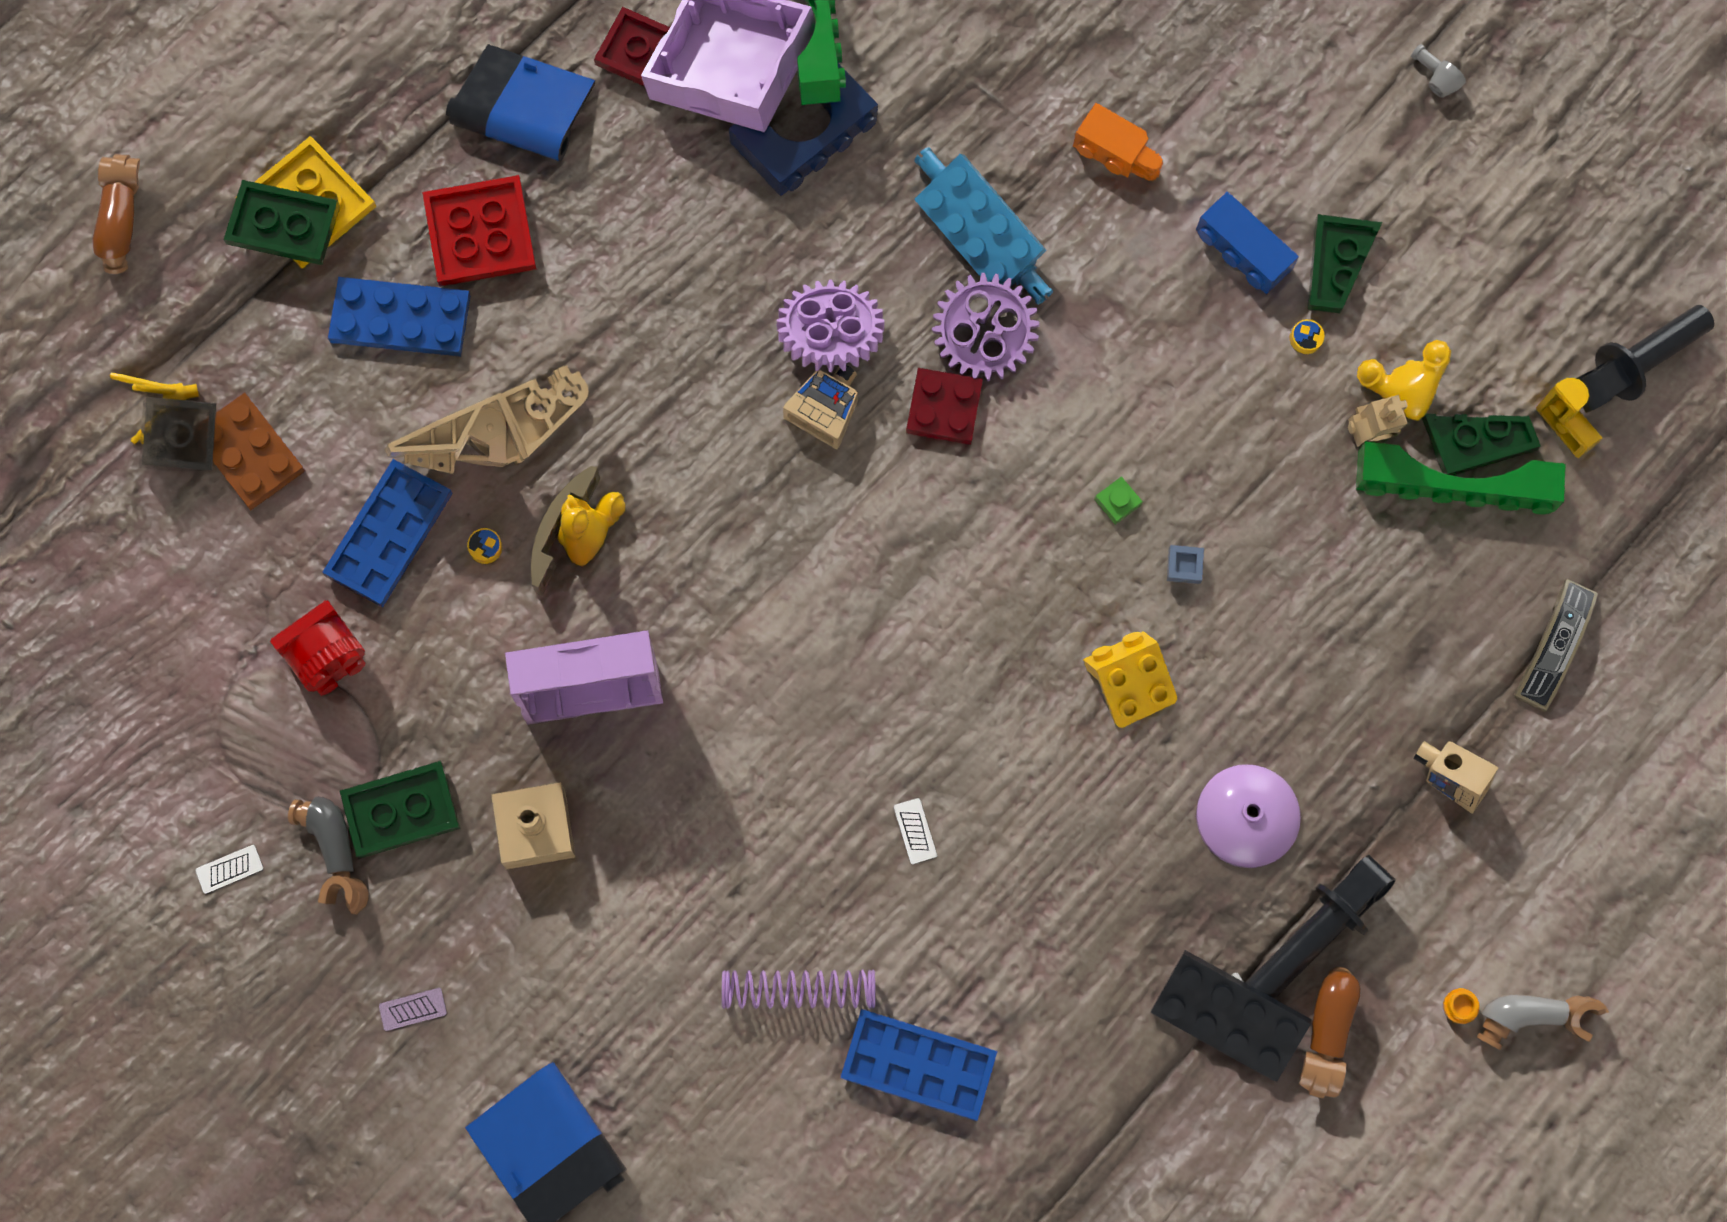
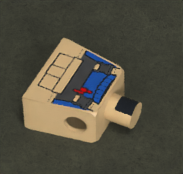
(824, 405)
(1457, 773)

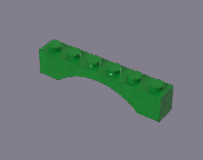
(818, 63)
(1392, 470)

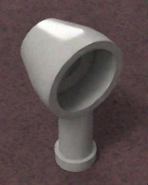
(1445, 77)

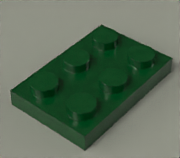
(282, 222)
(399, 809)

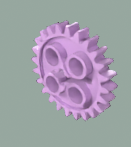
(958, 314)
(830, 325)

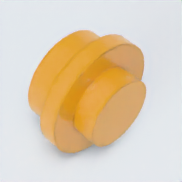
(1461, 1006)

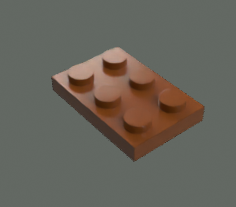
(251, 452)

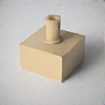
(533, 826)

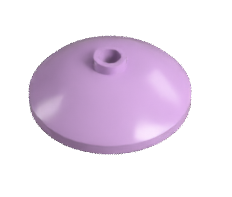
(1236, 835)

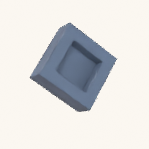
(1185, 564)

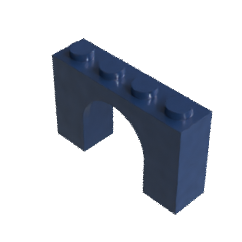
(787, 162)

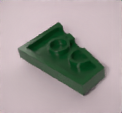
(1337, 258)
(1475, 442)

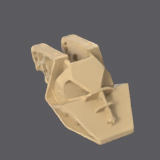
(498, 428)

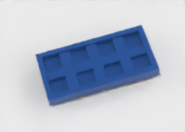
(399, 316)
(387, 533)
(919, 1065)

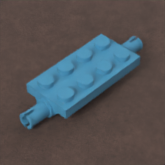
(981, 223)

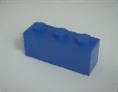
(1246, 243)

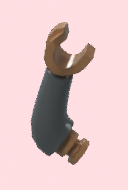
(329, 827)

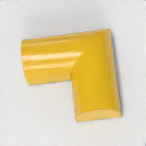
(1563, 414)

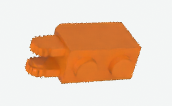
(1117, 144)

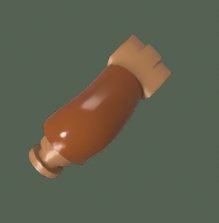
(116, 212)
(1331, 1025)

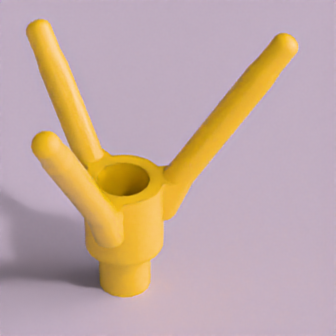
(169, 391)

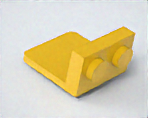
(1132, 678)

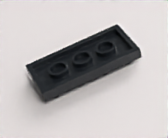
(1231, 1016)

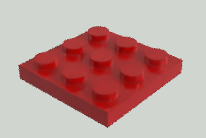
(479, 230)

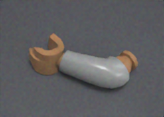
(1519, 1011)

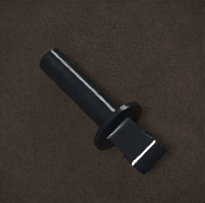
(1623, 370)
(1340, 909)

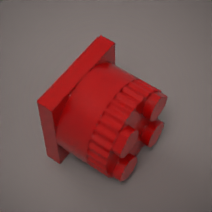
(320, 649)

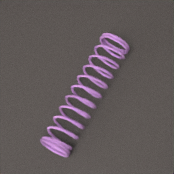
(727, 990)

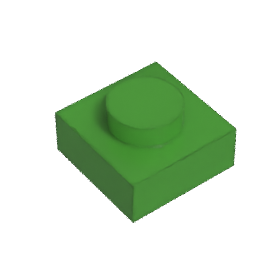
(1118, 500)

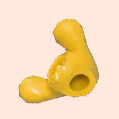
(1412, 381)
(586, 528)

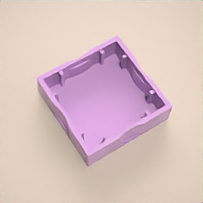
(730, 58)
(584, 677)

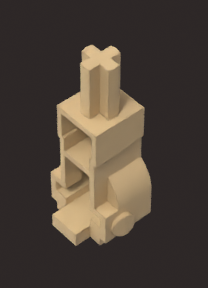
(1378, 420)

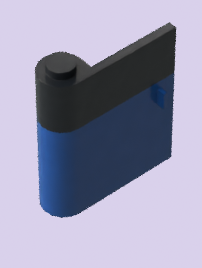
(520, 102)
(546, 1147)

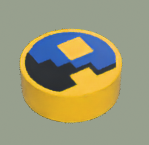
(1307, 336)
(484, 546)

